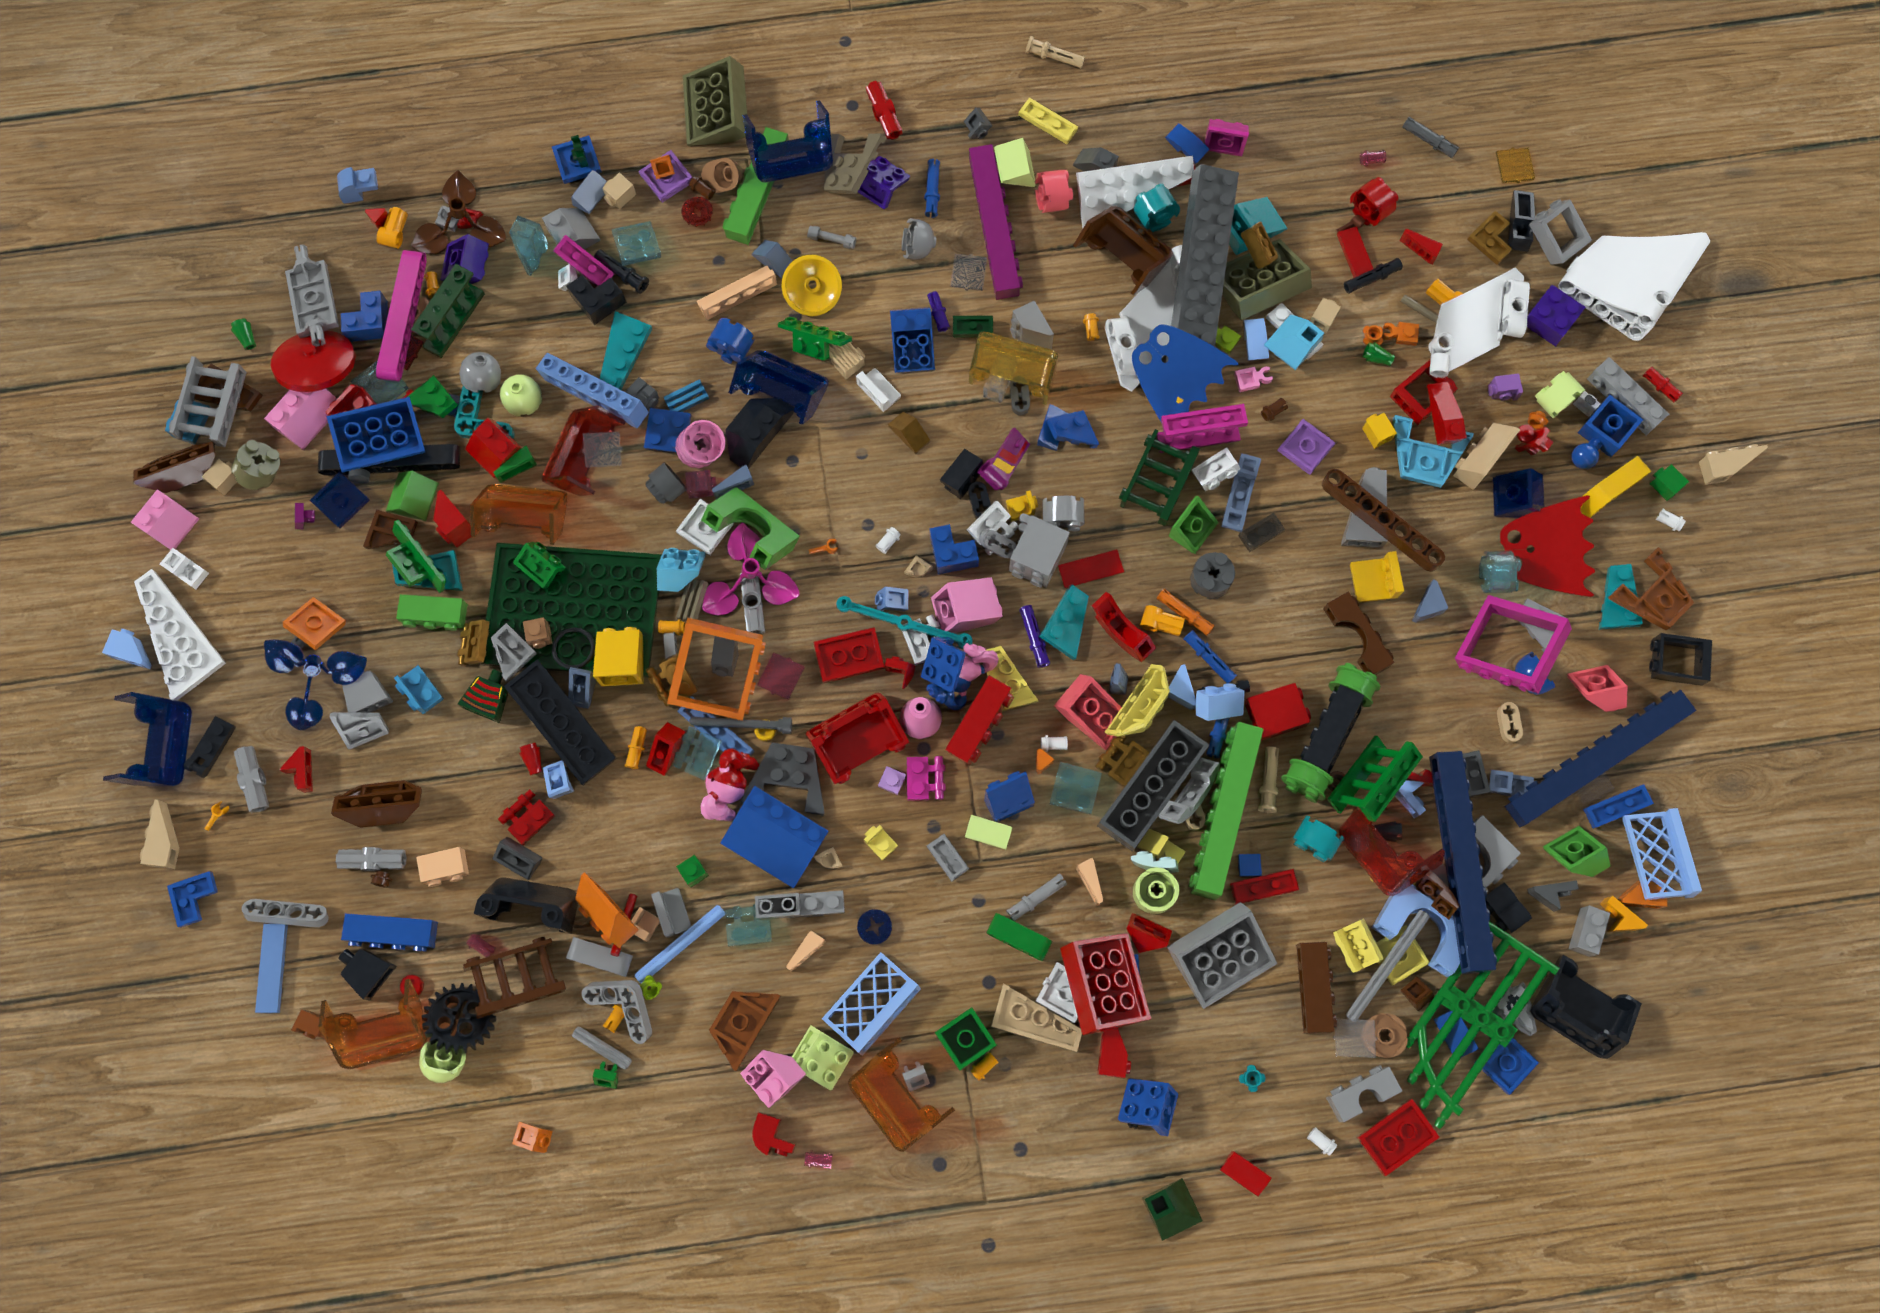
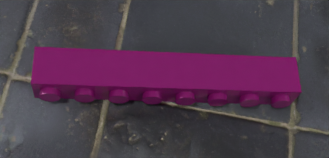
(994, 222)

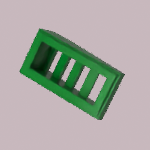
(515, 465)

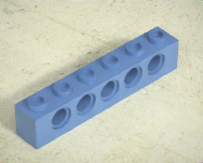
(592, 389)

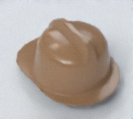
(722, 174)

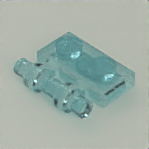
(702, 755)
(749, 932)

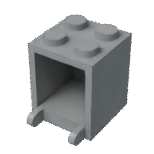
(1038, 550)

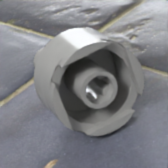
(1064, 512)

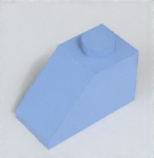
(126, 648)

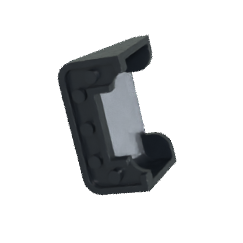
(557, 902)
(1584, 1012)

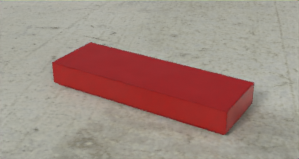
(1354, 251)
(1264, 886)

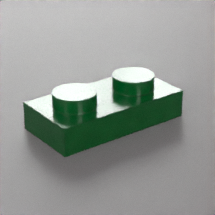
(971, 326)

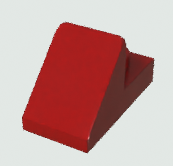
(301, 764)

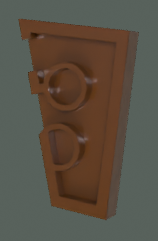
(248, 398)

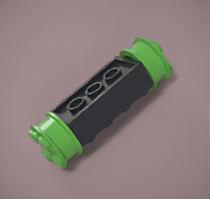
(1349, 695)

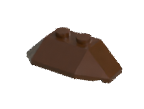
(176, 469)
(377, 803)

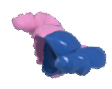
(970, 670)

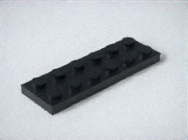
(560, 722)

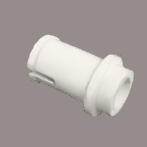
(1671, 520)
(888, 540)
(1054, 743)
(1322, 1141)

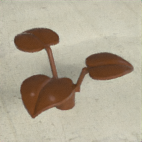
(457, 193)

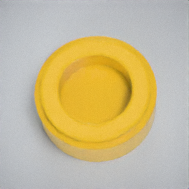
(765, 734)

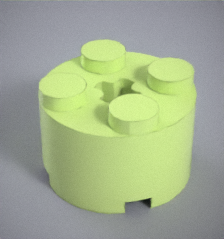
(1560, 394)
(1165, 883)

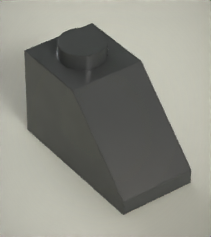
(1095, 159)
(724, 656)

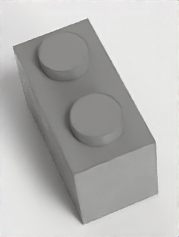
(1589, 931)

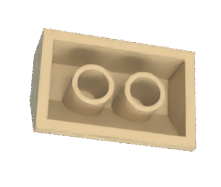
(1484, 453)

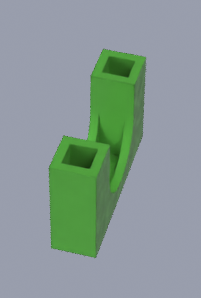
(738, 507)

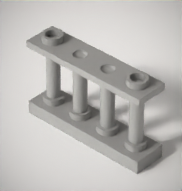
(223, 414)

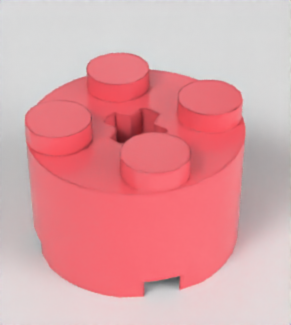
(1053, 191)

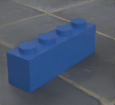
(389, 931)

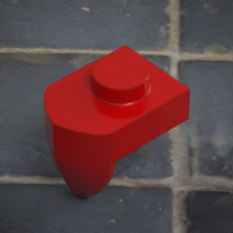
(899, 666)

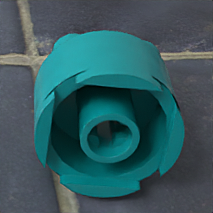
(1156, 208)
(1318, 839)

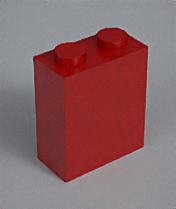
(1278, 711)

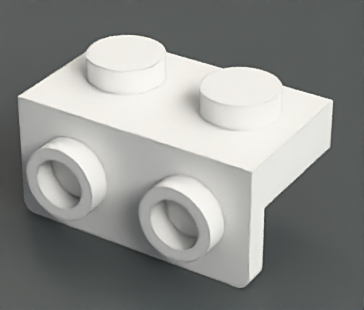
(1216, 469)

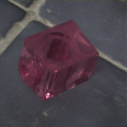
(700, 483)

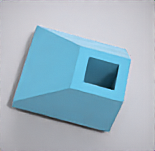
(1294, 340)
(678, 568)

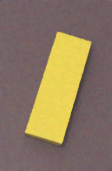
(1048, 121)

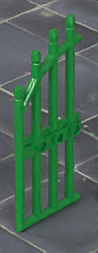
(1479, 1017)

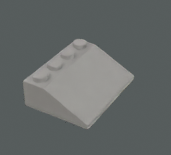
(1222, 954)

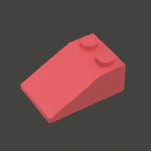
(1089, 709)

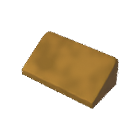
(1259, 245)

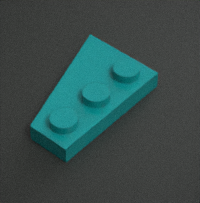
(444, 562)
(1066, 622)

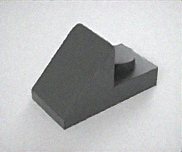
(1550, 893)

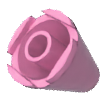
(920, 718)

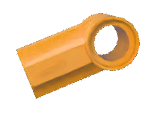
(391, 233)
(1441, 293)
(1155, 620)

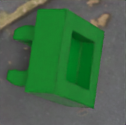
(606, 1078)

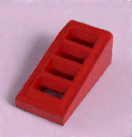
(1421, 245)

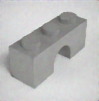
(1346, 1100)

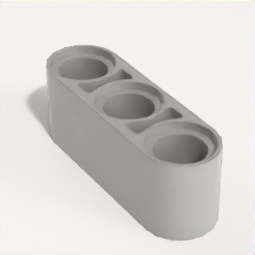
(599, 957)

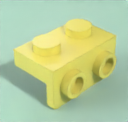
(1358, 946)

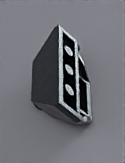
(756, 428)

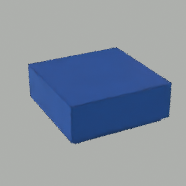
(1249, 865)

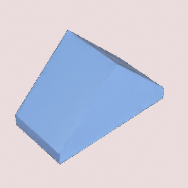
(1181, 689)

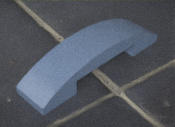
(1240, 493)

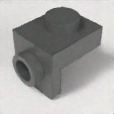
(977, 124)

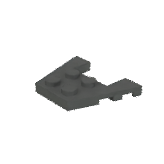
(790, 768)

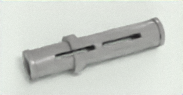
(1035, 898)

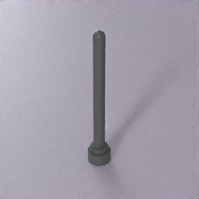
(783, 725)

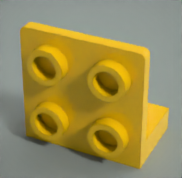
(1377, 578)

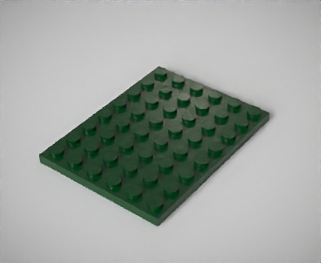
(591, 594)

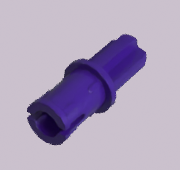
(938, 312)

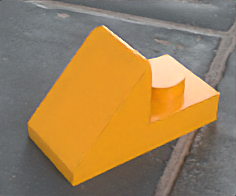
(1625, 917)

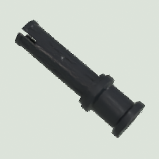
(627, 275)

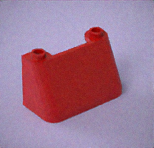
(856, 736)

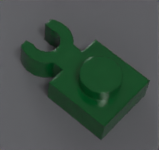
(578, 151)

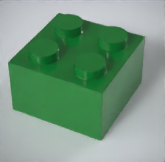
(965, 1039)

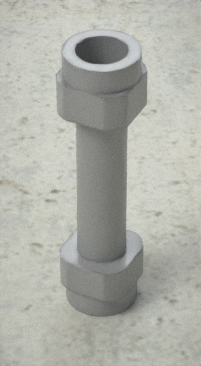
(848, 241)

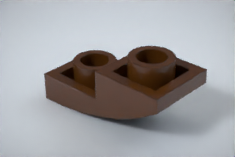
(1444, 899)

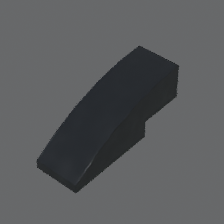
(1521, 215)

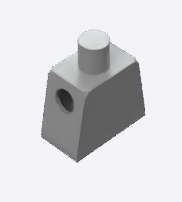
(366, 694)

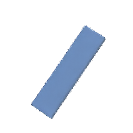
(728, 737)
(271, 968)

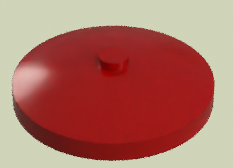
(312, 368)

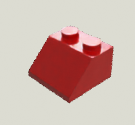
(491, 446)
(450, 521)

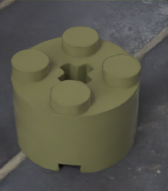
(255, 465)

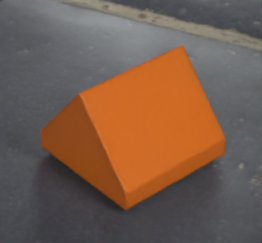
(662, 166)
(1043, 761)

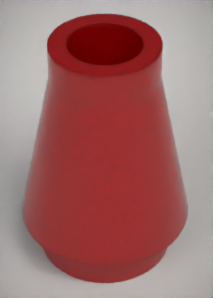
(531, 757)

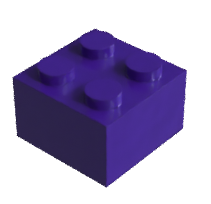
(1554, 315)

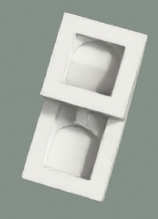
(184, 568)

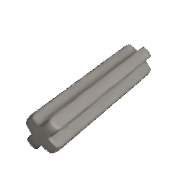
(601, 1047)

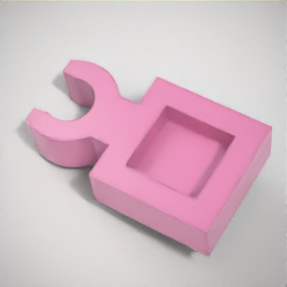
(1249, 379)

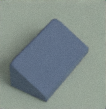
(589, 192)

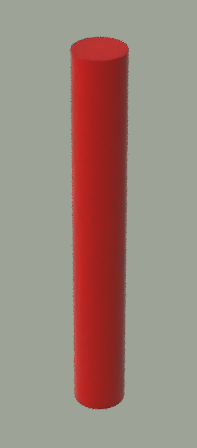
(615, 951)

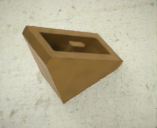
(909, 431)

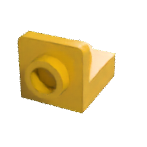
(1023, 504)

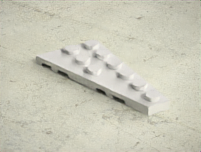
(1122, 184)
(178, 642)

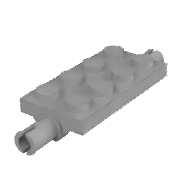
(311, 297)

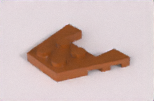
(1663, 601)

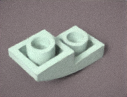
(1147, 860)

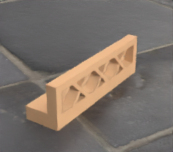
(737, 292)

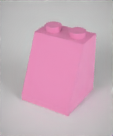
(967, 605)

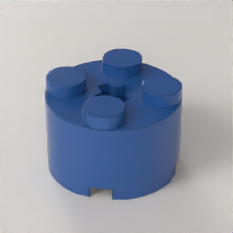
(730, 341)

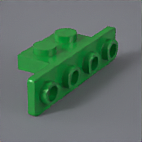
(812, 339)
(412, 561)

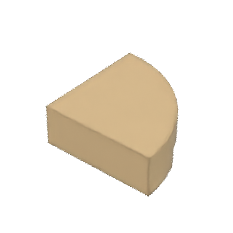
(918, 568)
(829, 859)

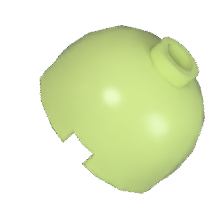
(520, 395)
(439, 1065)

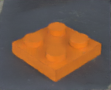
(314, 623)

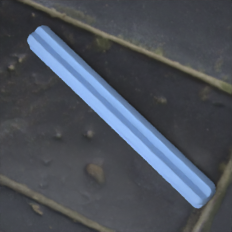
(680, 943)

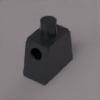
(365, 972)

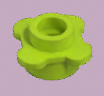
(653, 991)

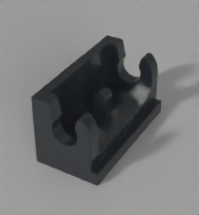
(962, 473)

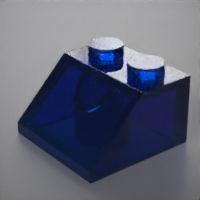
(1518, 493)

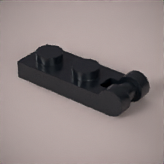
(210, 747)

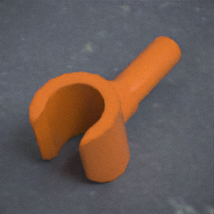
(825, 548)

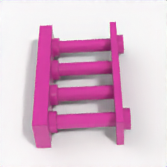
(1203, 427)

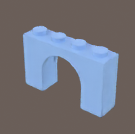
(1410, 902)

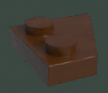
(381, 528)

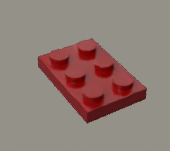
(848, 655)
(1398, 1137)

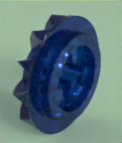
(864, 924)

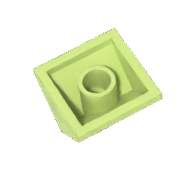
(1015, 163)

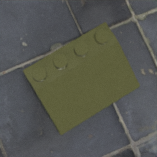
(715, 103)
(1255, 289)

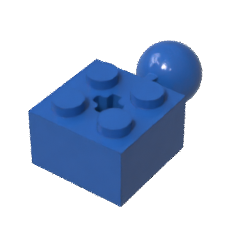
(1605, 430)

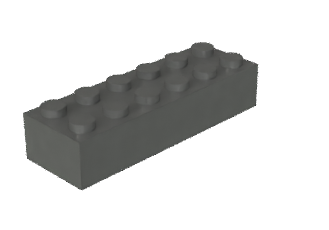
(1153, 785)

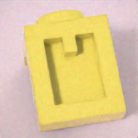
(880, 842)

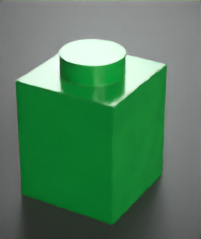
(1668, 482)
(692, 871)

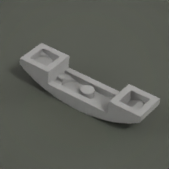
(1194, 792)

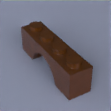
(1346, 612)

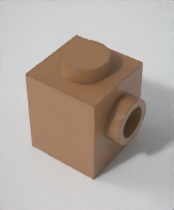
(537, 633)

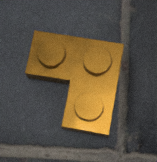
(1487, 240)

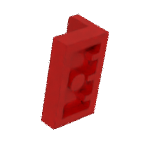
(351, 399)

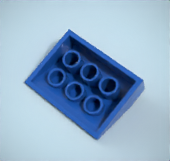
(375, 434)
(774, 837)

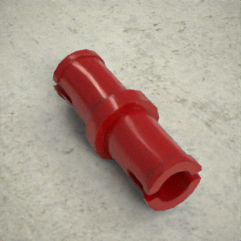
(1662, 384)

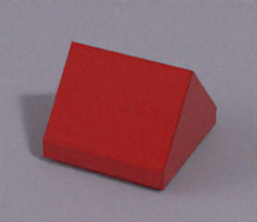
(377, 216)

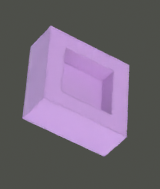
(892, 780)

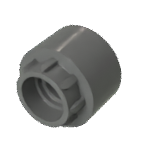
(665, 484)

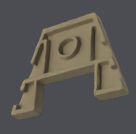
(850, 169)

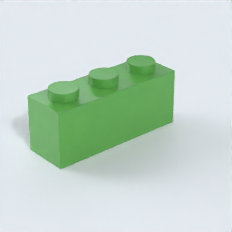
(431, 612)

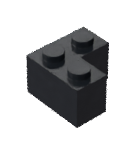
(596, 302)

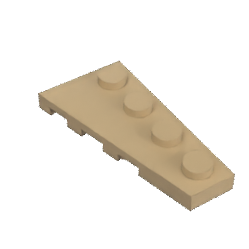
(1028, 1019)

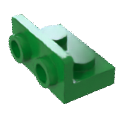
(538, 563)

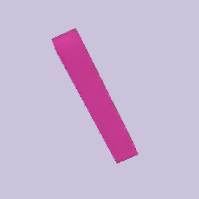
(401, 315)

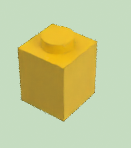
(1379, 430)

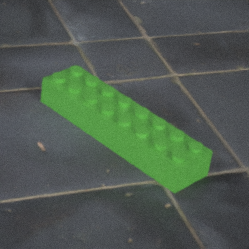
(1226, 812)

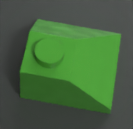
(1579, 852)

